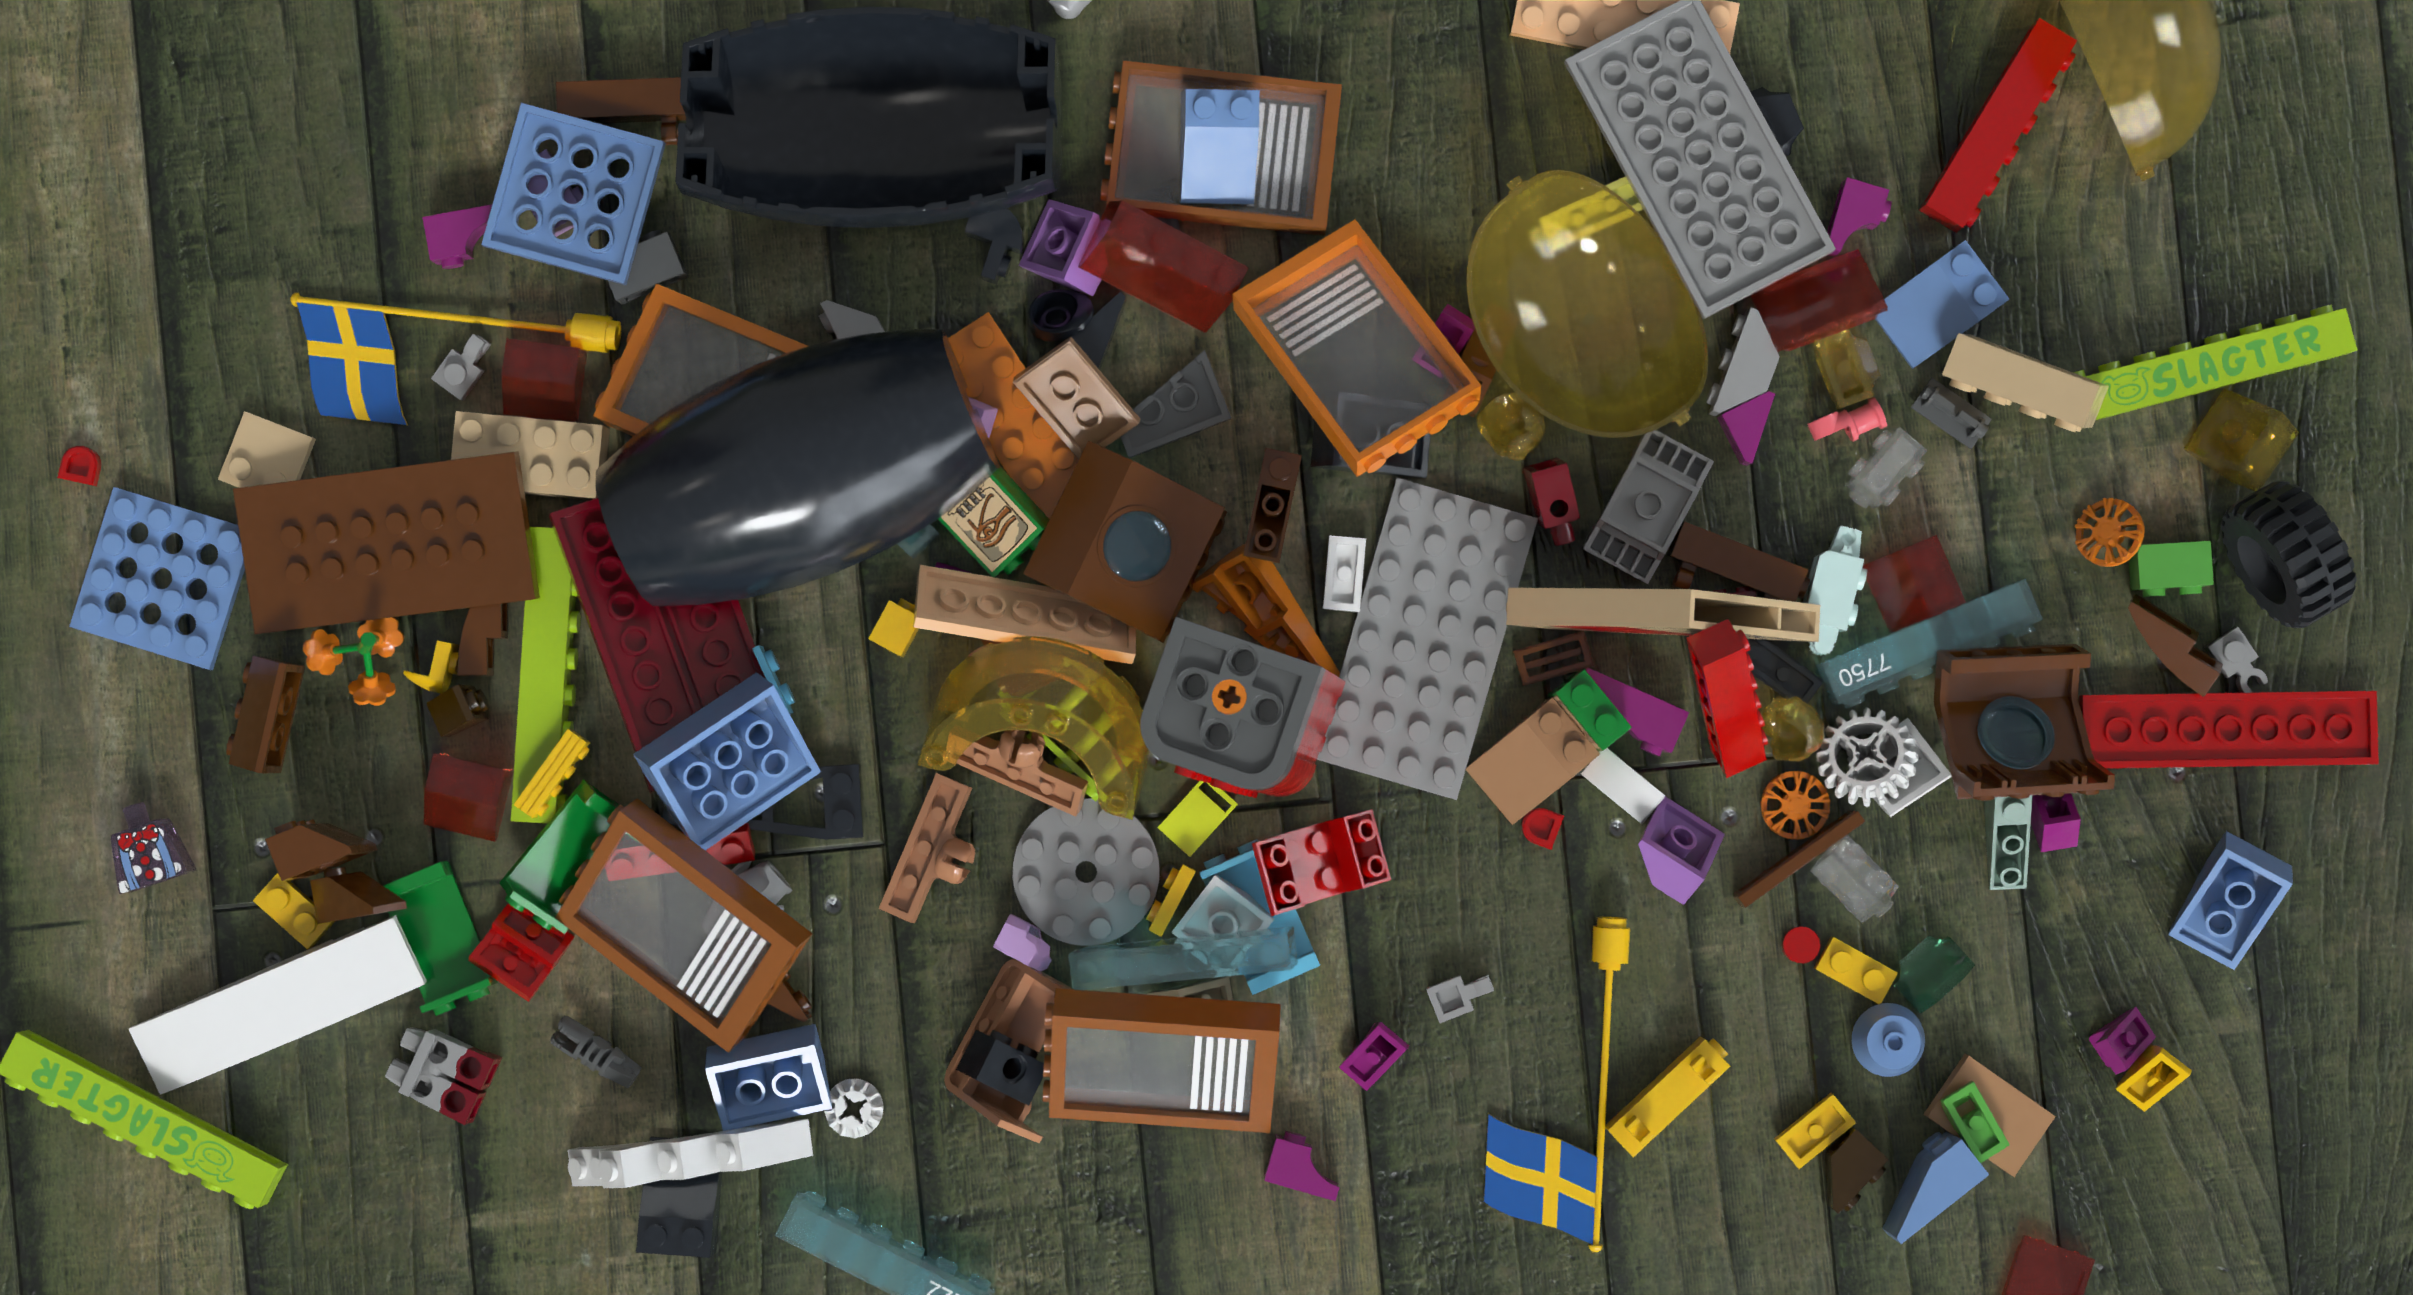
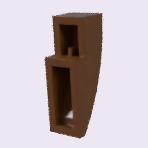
(477, 639)
(2174, 645)

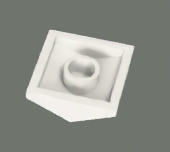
(1928, 775)
(1222, 910)

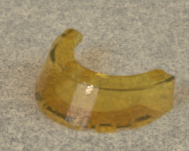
(1048, 691)

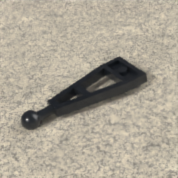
(841, 808)

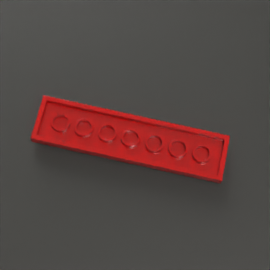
(2232, 729)

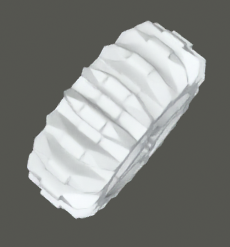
(1881, 733)

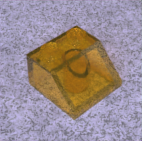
(2242, 439)

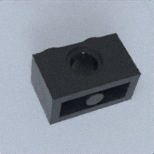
(1001, 1066)

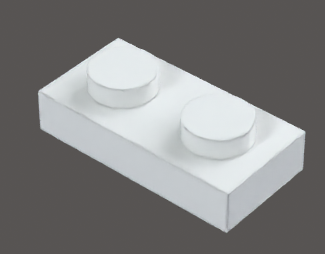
(1344, 573)

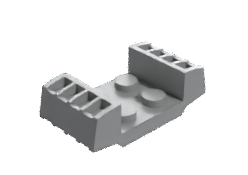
(1648, 505)

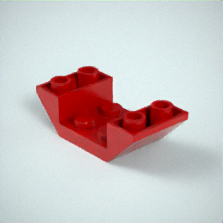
(1321, 861)

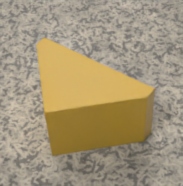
(2152, 1077)

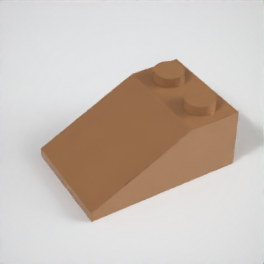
(1532, 761)

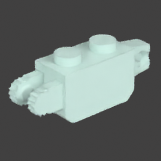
(1833, 586)

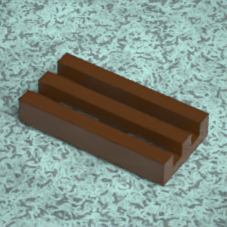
(1523, 667)

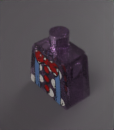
(147, 851)

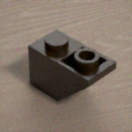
(458, 709)
(1849, 1167)

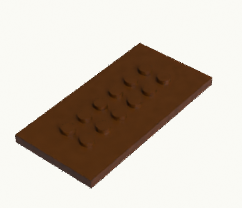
(386, 543)

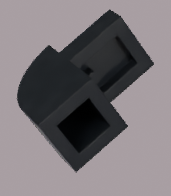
(1004, 234)

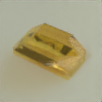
(1846, 368)

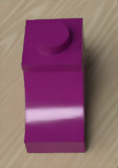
(1856, 208)
(454, 235)
(2055, 822)
(1293, 1168)

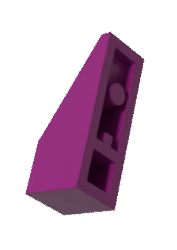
(1652, 719)

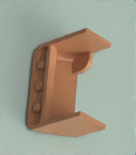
(1017, 1010)

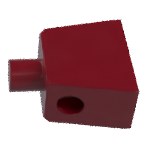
(1552, 482)

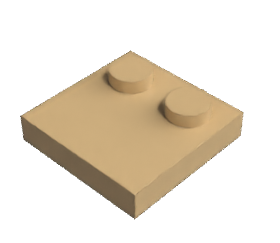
(265, 453)

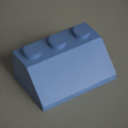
(769, 1078)

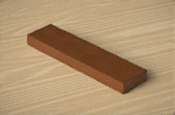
(1798, 858)

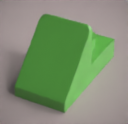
(1978, 1127)

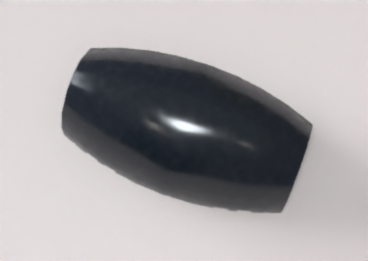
(870, 117)
(795, 468)

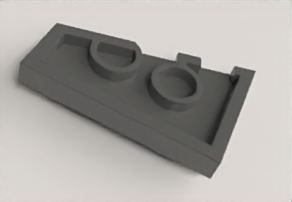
(1178, 409)

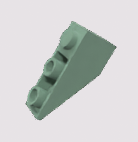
(2007, 841)

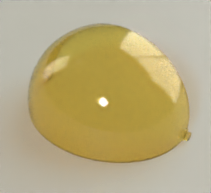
(2153, 68)
(1585, 308)

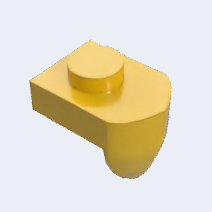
(443, 666)

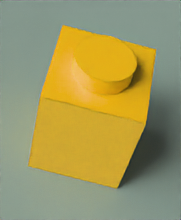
(895, 627)

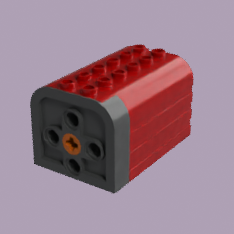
(1238, 712)

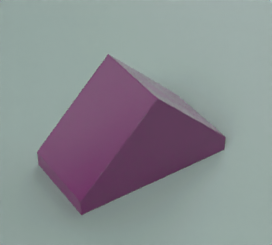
(1745, 426)

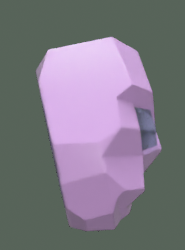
(1023, 943)

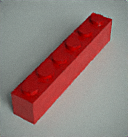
(1998, 125)
(1728, 697)

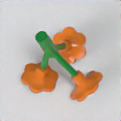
(375, 637)

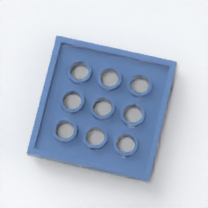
(524, 162)
(105, 579)

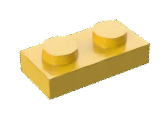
(292, 911)
(1162, 912)
(1855, 970)
(1815, 1130)

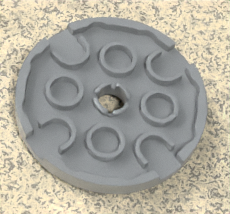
(1080, 910)

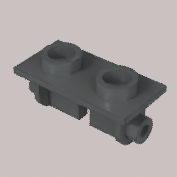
(1951, 413)

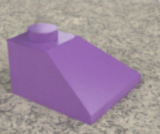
(1060, 246)
(1678, 849)

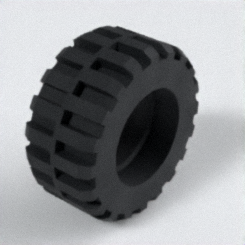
(2288, 554)

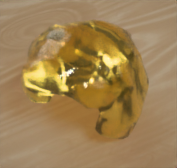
(1511, 426)
(1793, 728)

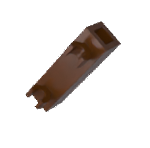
(624, 102)
(1735, 562)

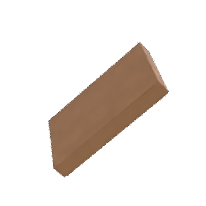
(1076, 398)
(2016, 1114)

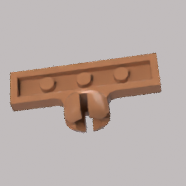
(1020, 765)
(930, 850)

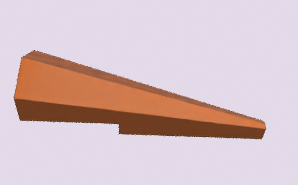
(1263, 601)

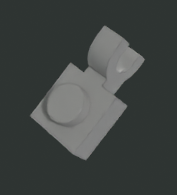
(459, 371)
(1454, 998)

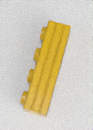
(552, 773)

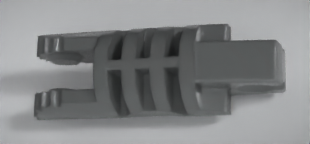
(594, 1052)

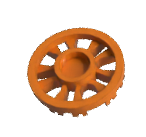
(2109, 532)
(1795, 805)

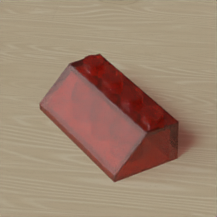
(1162, 266)

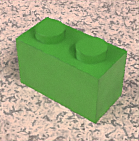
(2171, 566)

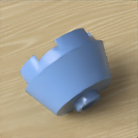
(1888, 1039)

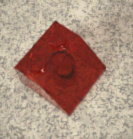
(542, 380)
(1913, 584)
(466, 796)

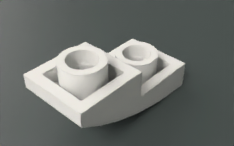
(1623, 785)

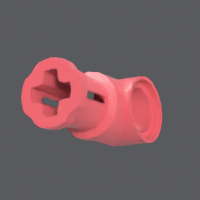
(1853, 422)

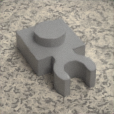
(2236, 656)

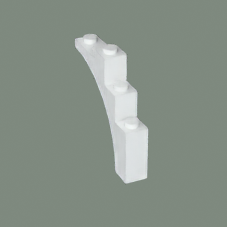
(691, 1155)

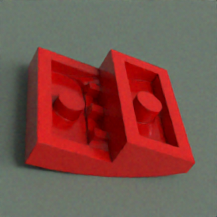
(520, 951)

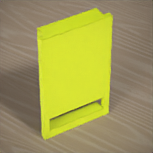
(1195, 819)

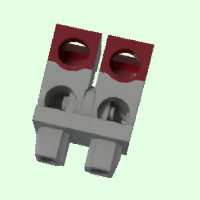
(433, 1071)

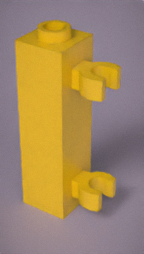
(1668, 1095)

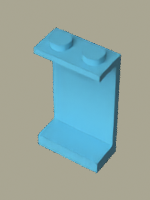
(1244, 874)

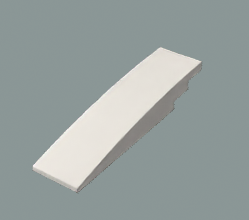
(278, 1004)

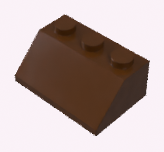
(265, 715)
(309, 848)

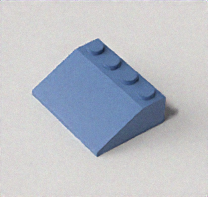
(728, 761)

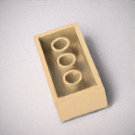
(2026, 381)
(553, 454)

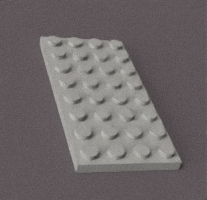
(1699, 155)
(1427, 638)

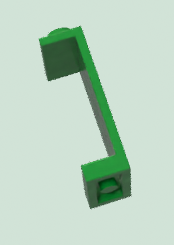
(556, 854)
(440, 937)

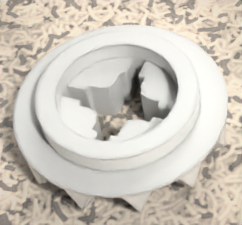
(870, 1113)

